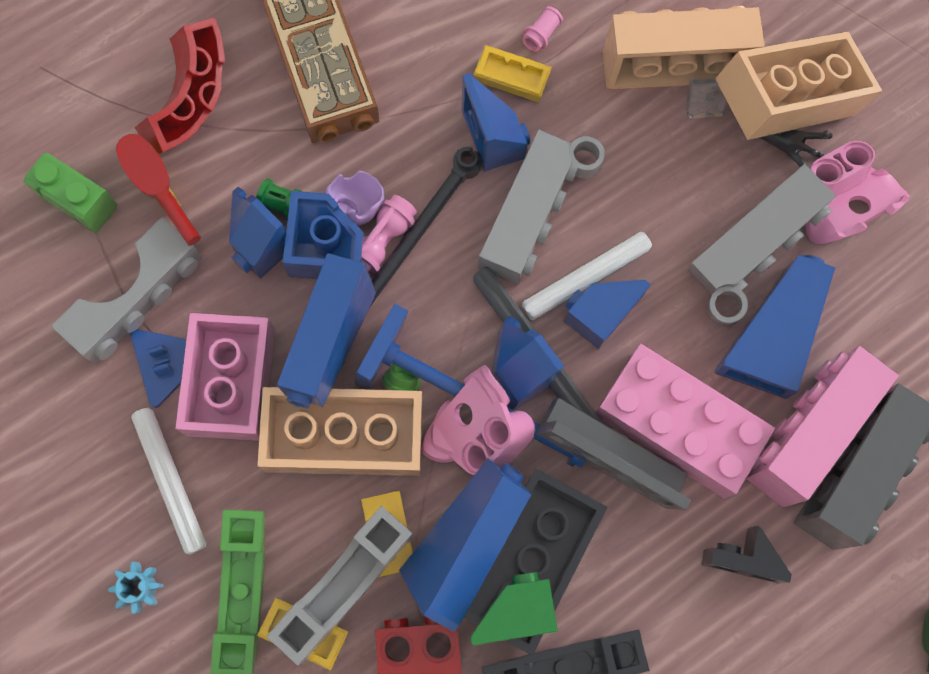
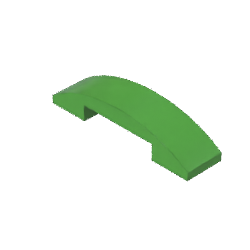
(240, 592)

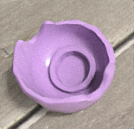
(357, 196)

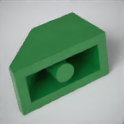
(518, 612)

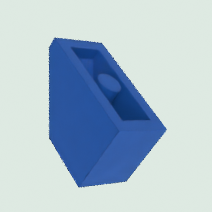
(603, 308)

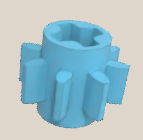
(124, 588)

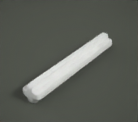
(586, 275)
(168, 481)

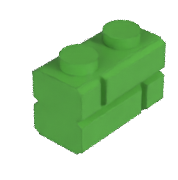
(70, 192)

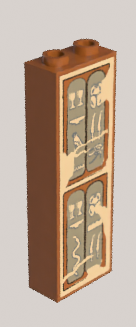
(322, 67)

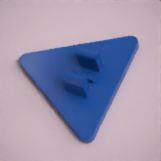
(160, 363)

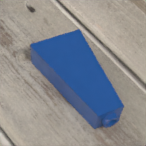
(326, 331)
(780, 334)
(464, 544)

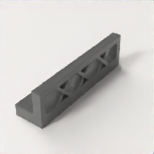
(614, 455)

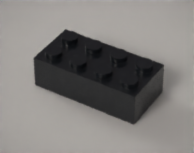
(545, 540)

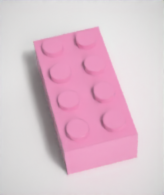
(685, 422)
(821, 426)

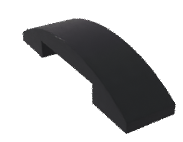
(603, 655)

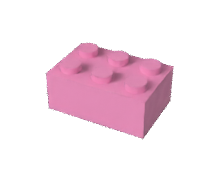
(224, 376)

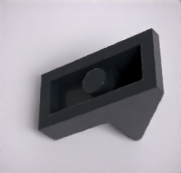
(757, 561)

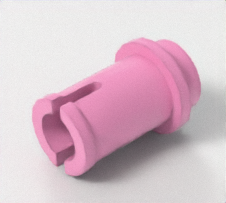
(537, 35)

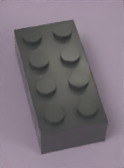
(866, 474)

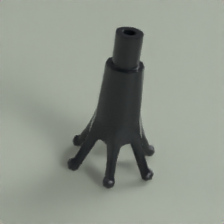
(794, 141)

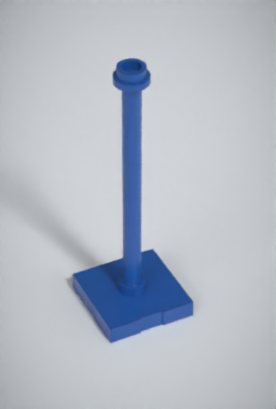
(387, 351)

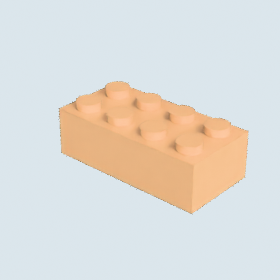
(676, 45)
(797, 84)
(349, 435)

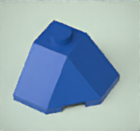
(318, 228)
(255, 234)
(523, 363)

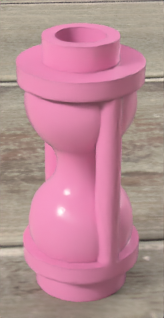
(391, 221)

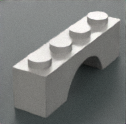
(98, 327)
(341, 587)

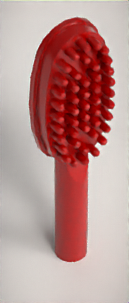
(150, 175)

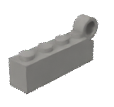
(531, 201)
(758, 236)

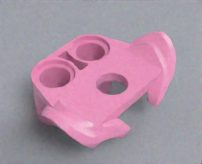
(852, 178)
(492, 432)

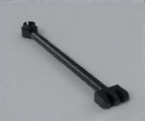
(459, 173)

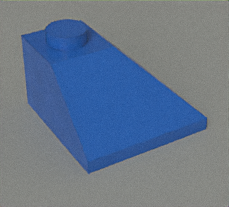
(492, 125)

